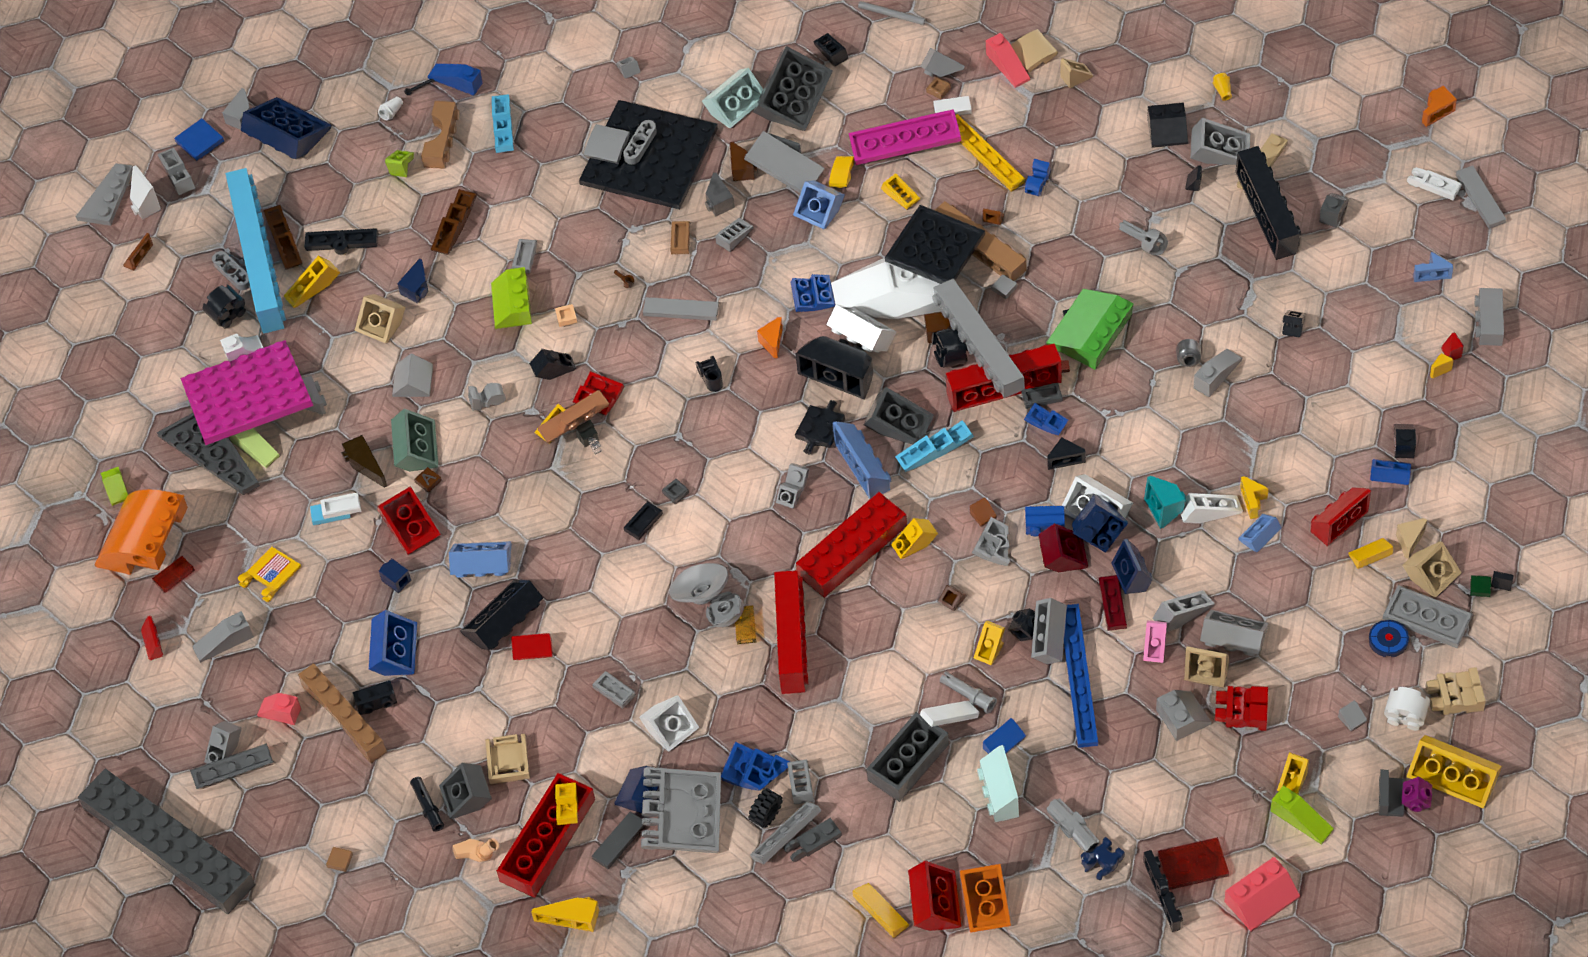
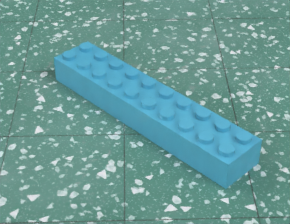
(256, 250)

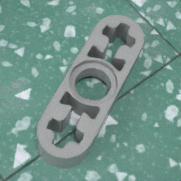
(639, 135)
(230, 263)

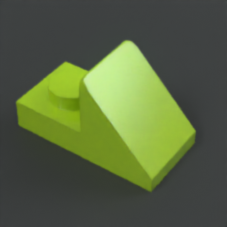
(398, 162)
(114, 485)

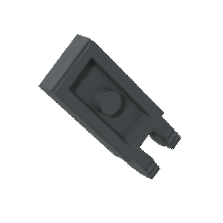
(813, 840)

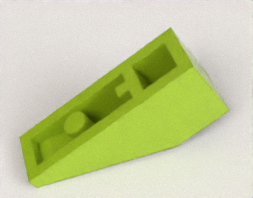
(1300, 815)

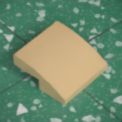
(1033, 50)

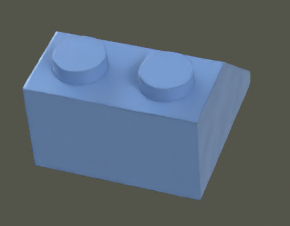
(818, 204)

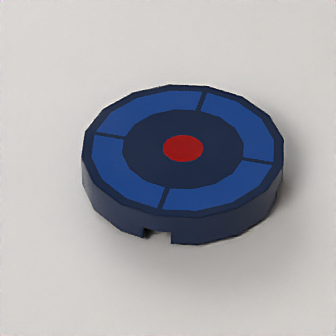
(1388, 638)

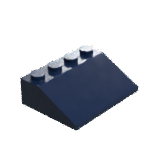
(284, 127)

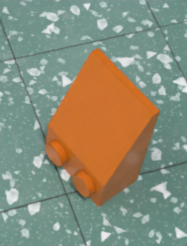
(985, 898)

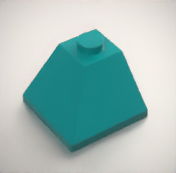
(1163, 500)

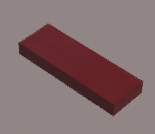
(1112, 603)

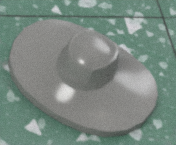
(699, 583)

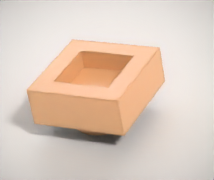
(565, 315)

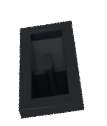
(1065, 454)

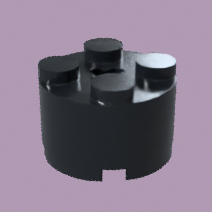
(224, 306)
(949, 348)

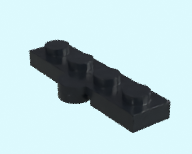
(341, 240)
(1161, 887)

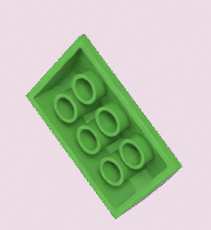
(1091, 326)

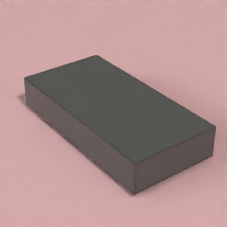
(1042, 395)

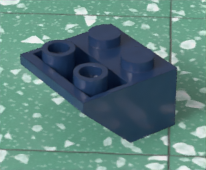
(1099, 523)

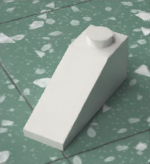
(1209, 507)

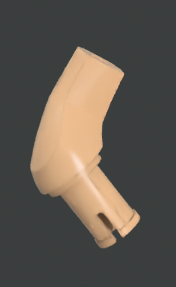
(475, 849)

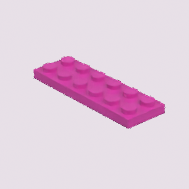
(904, 137)

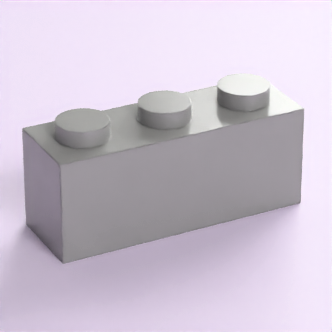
(1489, 316)
(1049, 631)

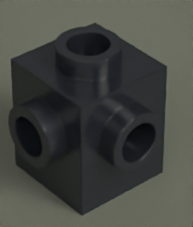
(1023, 624)

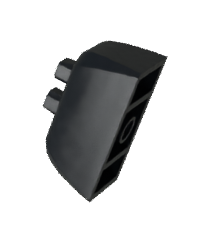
(836, 365)

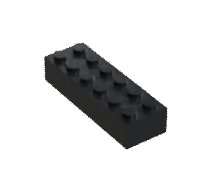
(1267, 202)

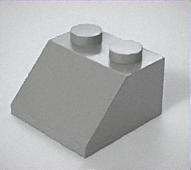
(1181, 713)

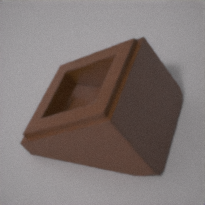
(951, 597)

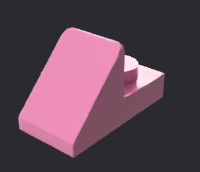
(1155, 641)

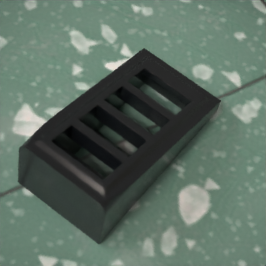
(832, 50)

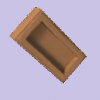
(680, 237)

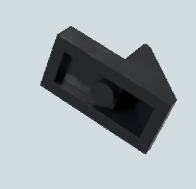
(1293, 323)

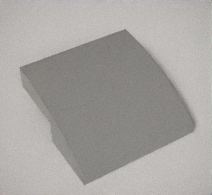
(606, 144)

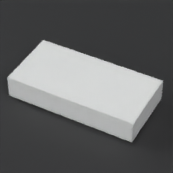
(960, 105)
(340, 505)

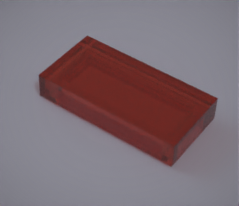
(173, 574)

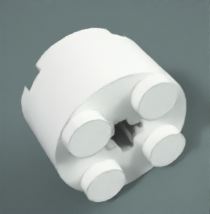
(1406, 708)

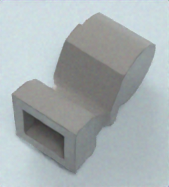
(491, 394)

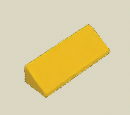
(880, 909)

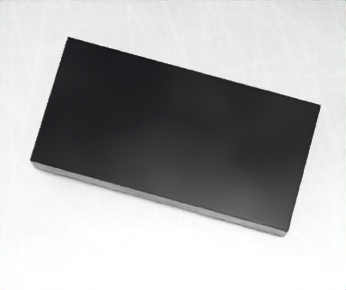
(643, 520)

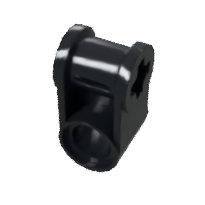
(710, 374)

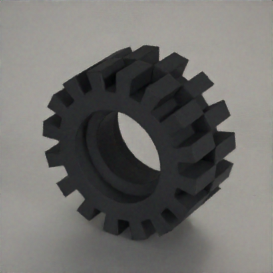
(765, 808)

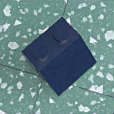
(1131, 569)
(632, 790)

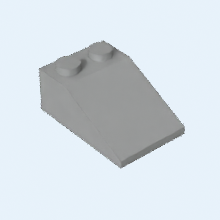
(1217, 142)

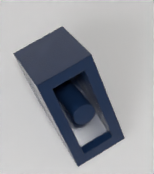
(414, 283)

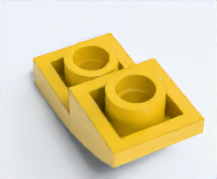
(840, 171)

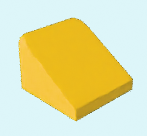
(1441, 366)

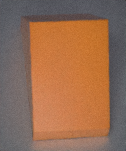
(770, 336)

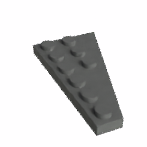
(217, 458)

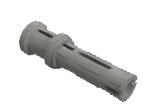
(975, 696)

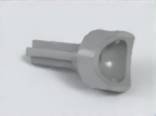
(1148, 239)

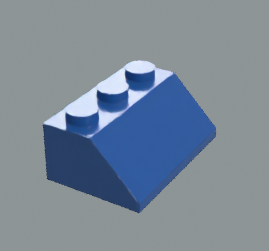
(392, 644)

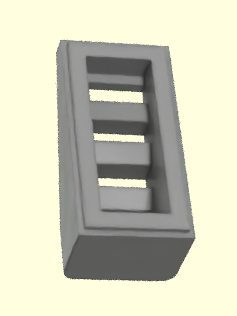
(730, 244)
(800, 794)

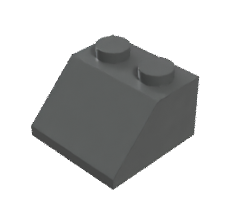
(465, 790)

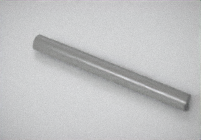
(893, 13)

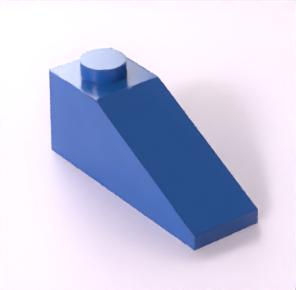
(457, 76)

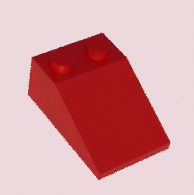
(408, 520)

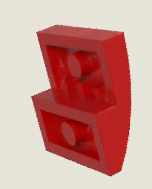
(609, 388)

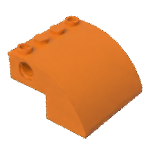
(141, 531)

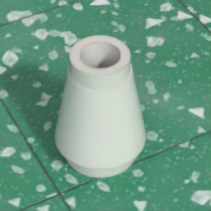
(390, 108)

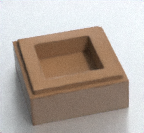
(938, 88)
(339, 859)

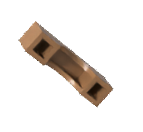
(436, 151)

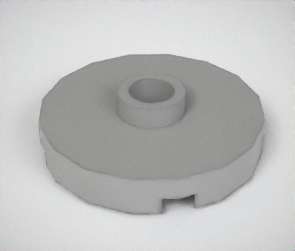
(725, 609)

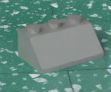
(1233, 632)

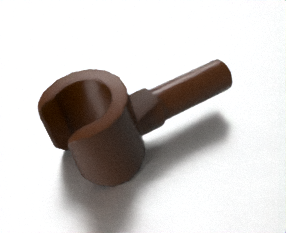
(624, 278)

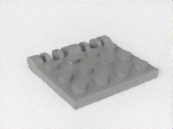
(685, 810)

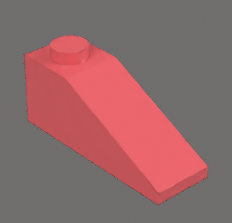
(1006, 60)

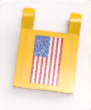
(271, 570)

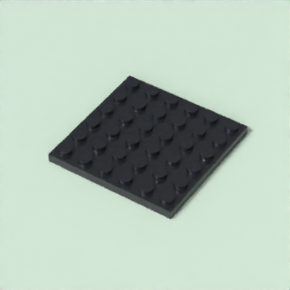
(666, 166)

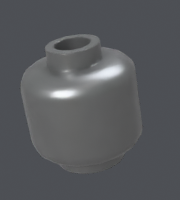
(1188, 352)

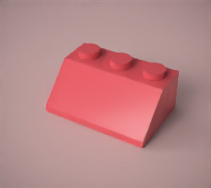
(1261, 894)

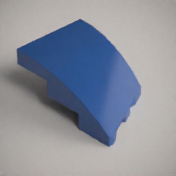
(751, 767)

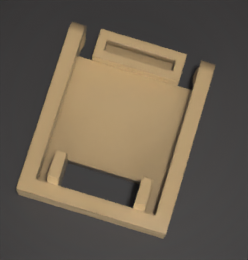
(507, 756)

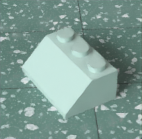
(734, 98)
(998, 785)

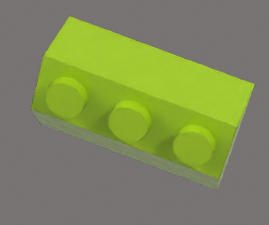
(511, 299)

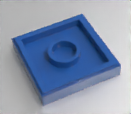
(199, 139)

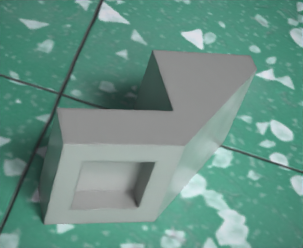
(792, 488)

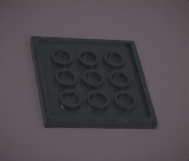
(934, 245)

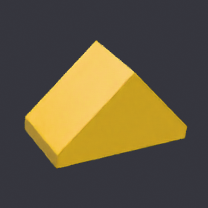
(1294, 772)

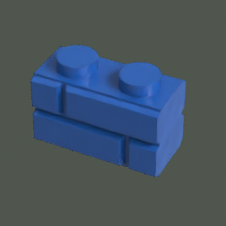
(1041, 517)

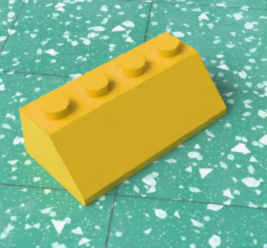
(1454, 771)

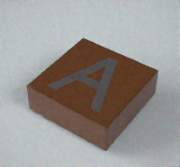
(428, 479)

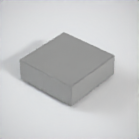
(1004, 286)

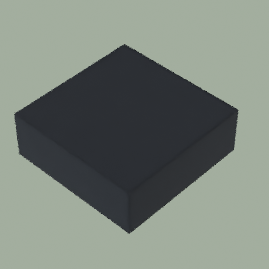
(1502, 580)

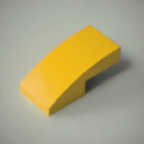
(566, 803)

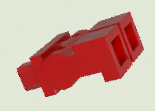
(1243, 707)

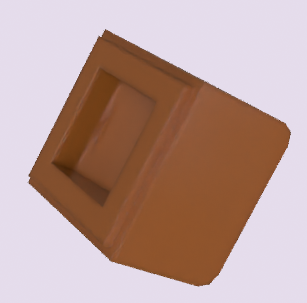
(992, 216)
(982, 511)

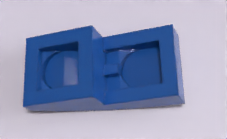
(1045, 420)

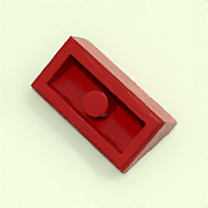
(151, 639)
(531, 646)

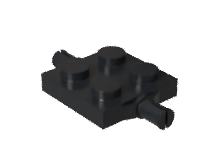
(817, 426)

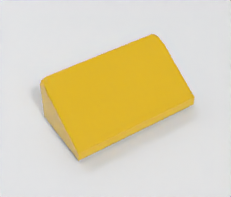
(1371, 553)

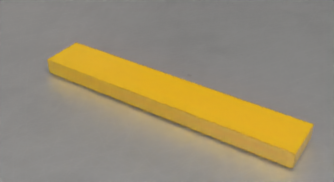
(989, 156)

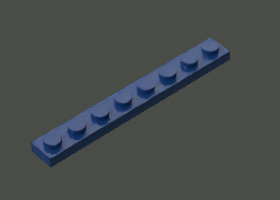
(1079, 679)

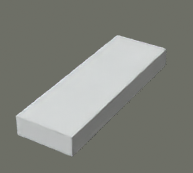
(949, 713)

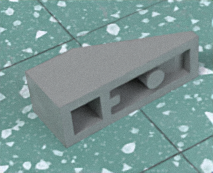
(1215, 372)
(1183, 609)
(222, 637)

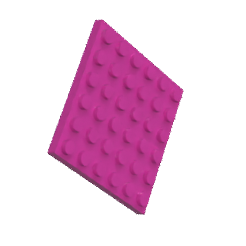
(246, 392)

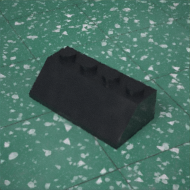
(502, 614)

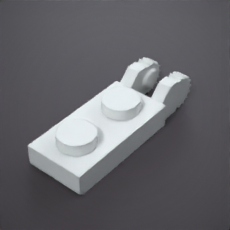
(1434, 183)

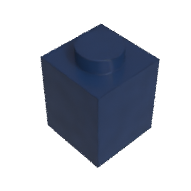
(394, 575)

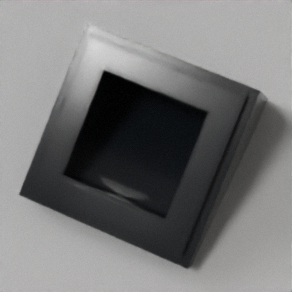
(1194, 179)

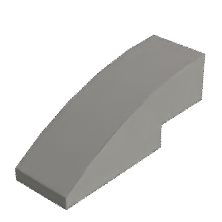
(176, 171)

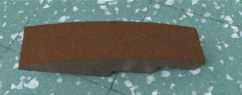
(454, 222)
(282, 237)

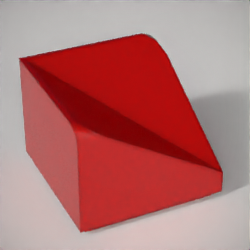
(1453, 347)

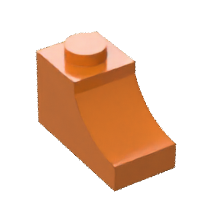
(1440, 104)

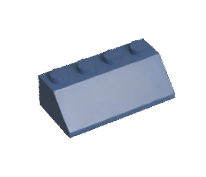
(861, 459)

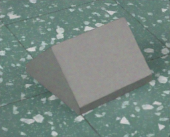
(412, 377)

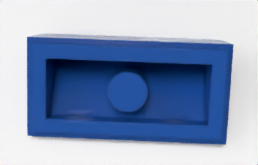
(1390, 472)
(1007, 735)

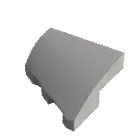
(993, 543)

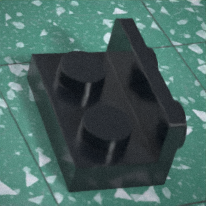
(375, 697)

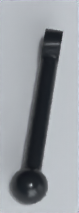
(408, 91)

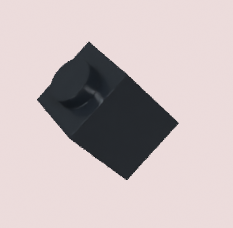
(1404, 440)

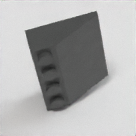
(792, 90)

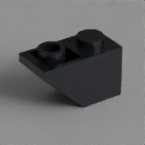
(551, 364)

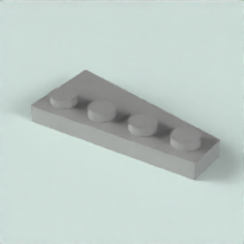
(107, 197)

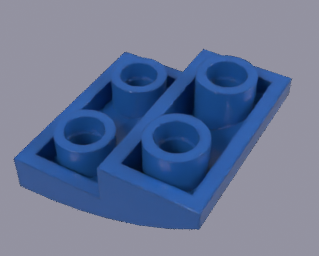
(812, 293)

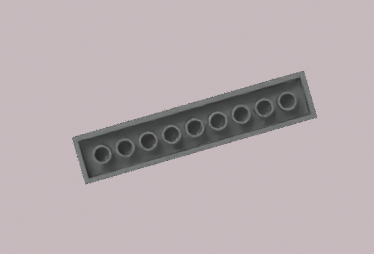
(166, 841)

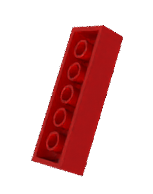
(971, 387)
(851, 544)
(791, 632)
(542, 840)

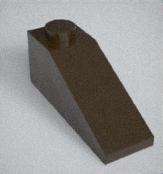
(362, 459)

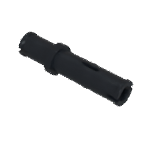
(430, 810)

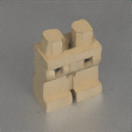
(1456, 692)

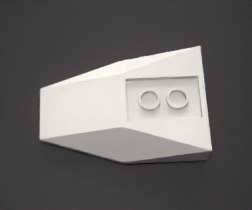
(886, 292)

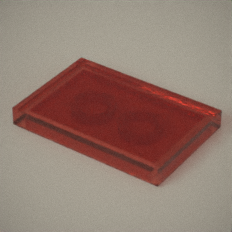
(1193, 863)

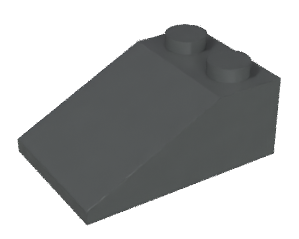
(898, 417)

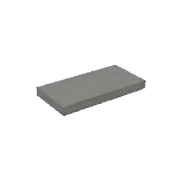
(783, 162)
(1428, 616)

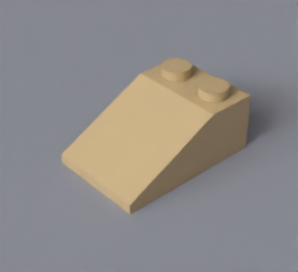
(1206, 667)

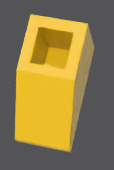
(914, 537)

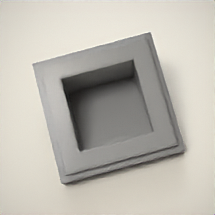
(628, 67)
(1352, 716)

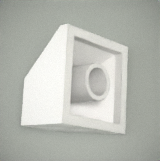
(142, 195)
(669, 722)

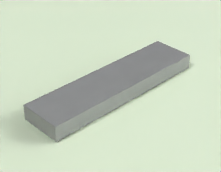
(1480, 197)
(681, 309)
(785, 832)

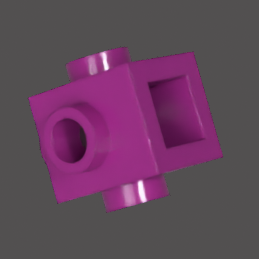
(1417, 794)

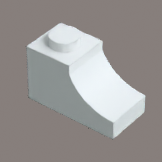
(237, 345)

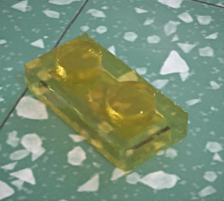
(746, 627)

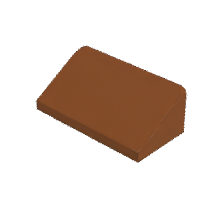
(139, 252)

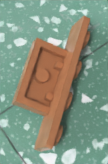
(573, 416)

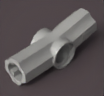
(1073, 825)

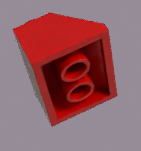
(1341, 514)
(934, 897)

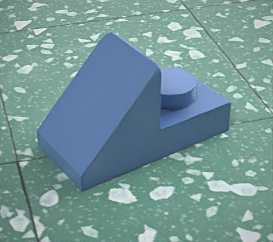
(1436, 269)

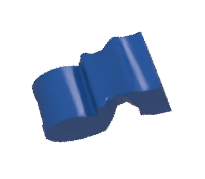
(1041, 173)

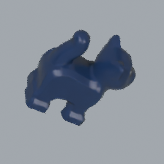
(1104, 857)

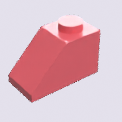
(280, 708)

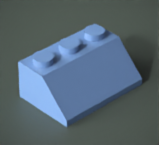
(480, 558)

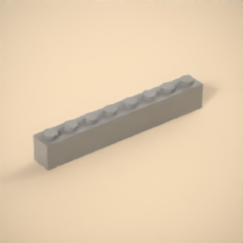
(978, 338)

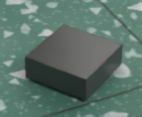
(675, 491)

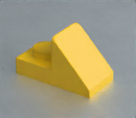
(1252, 494)
(989, 643)

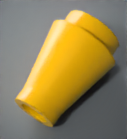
(1222, 85)

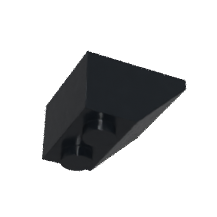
(1167, 124)

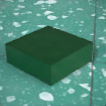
(1480, 586)

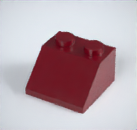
(1062, 549)

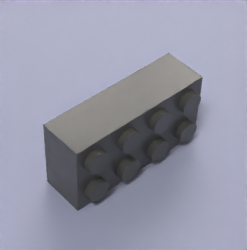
(907, 757)

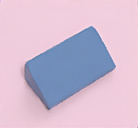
(1260, 532)

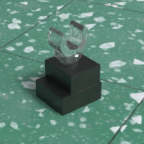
(588, 436)

